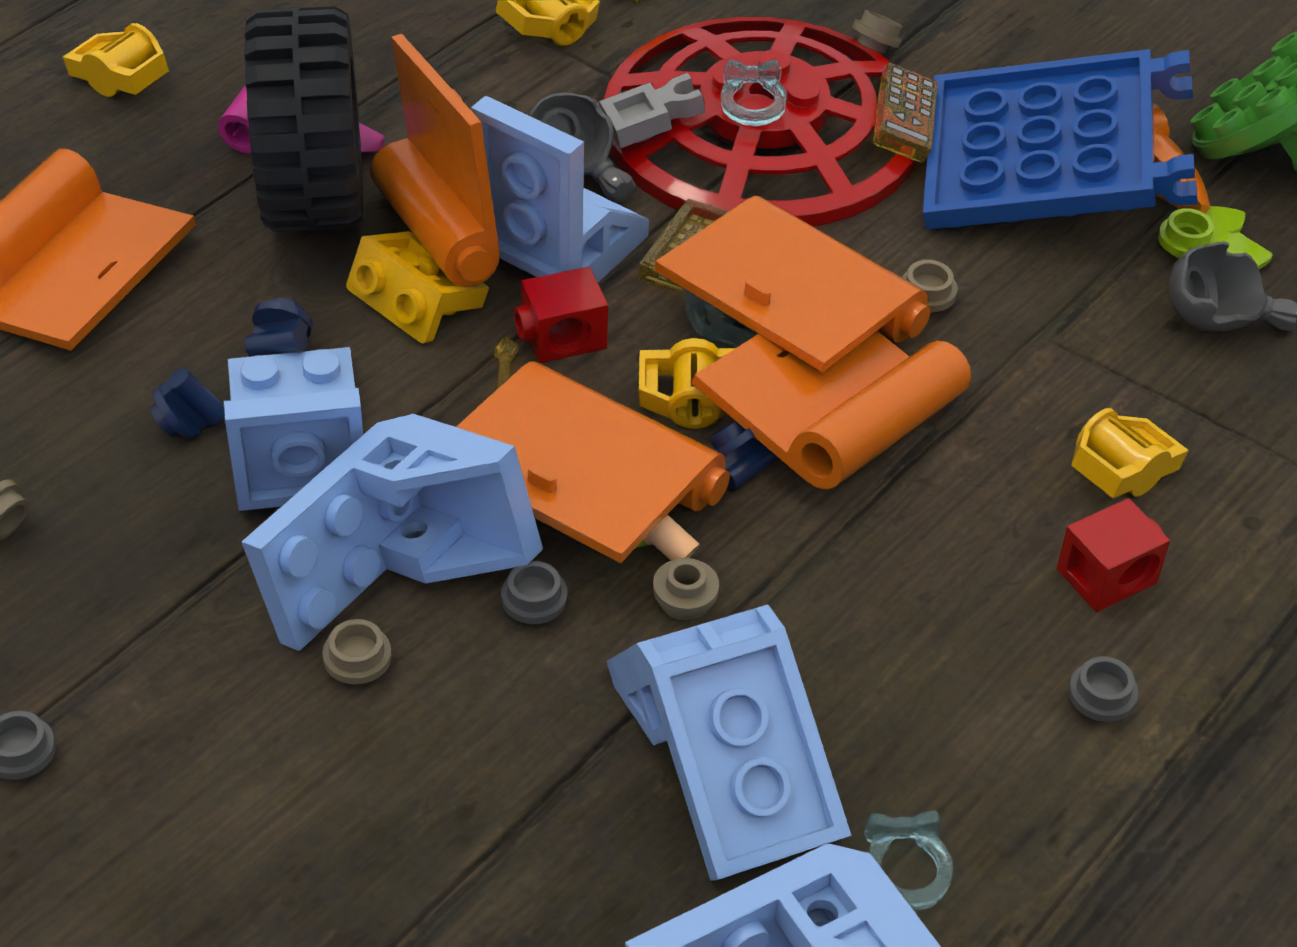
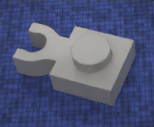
(648, 112)

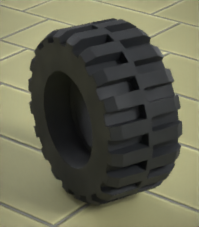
(304, 119)

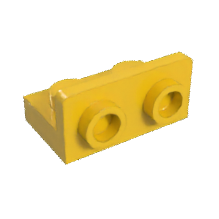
(407, 285)

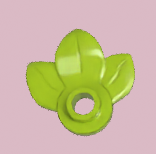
(1193, 228)

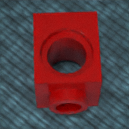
(562, 314)
(1112, 554)

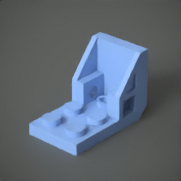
(540, 202)
(288, 421)
(396, 500)
(737, 737)
(813, 901)

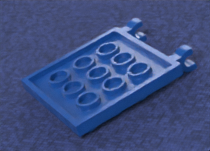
(1053, 140)

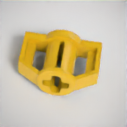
(555, 19)
(118, 61)
(682, 364)
(1125, 453)

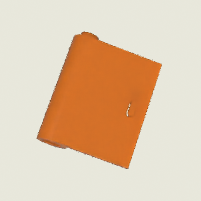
(439, 173)
(74, 250)
(794, 283)
(839, 417)
(595, 462)

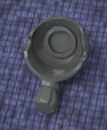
(584, 120)
(1224, 291)

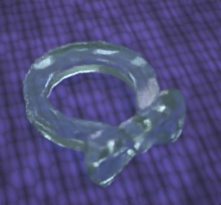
(766, 74)
(924, 829)

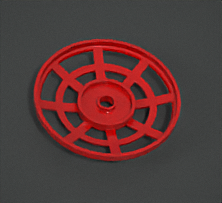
(803, 118)

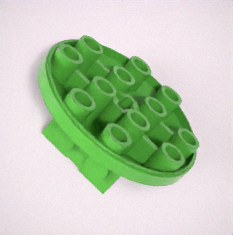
(1253, 110)

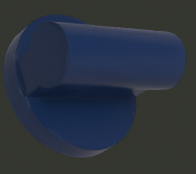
(278, 328)
(185, 405)
(743, 453)

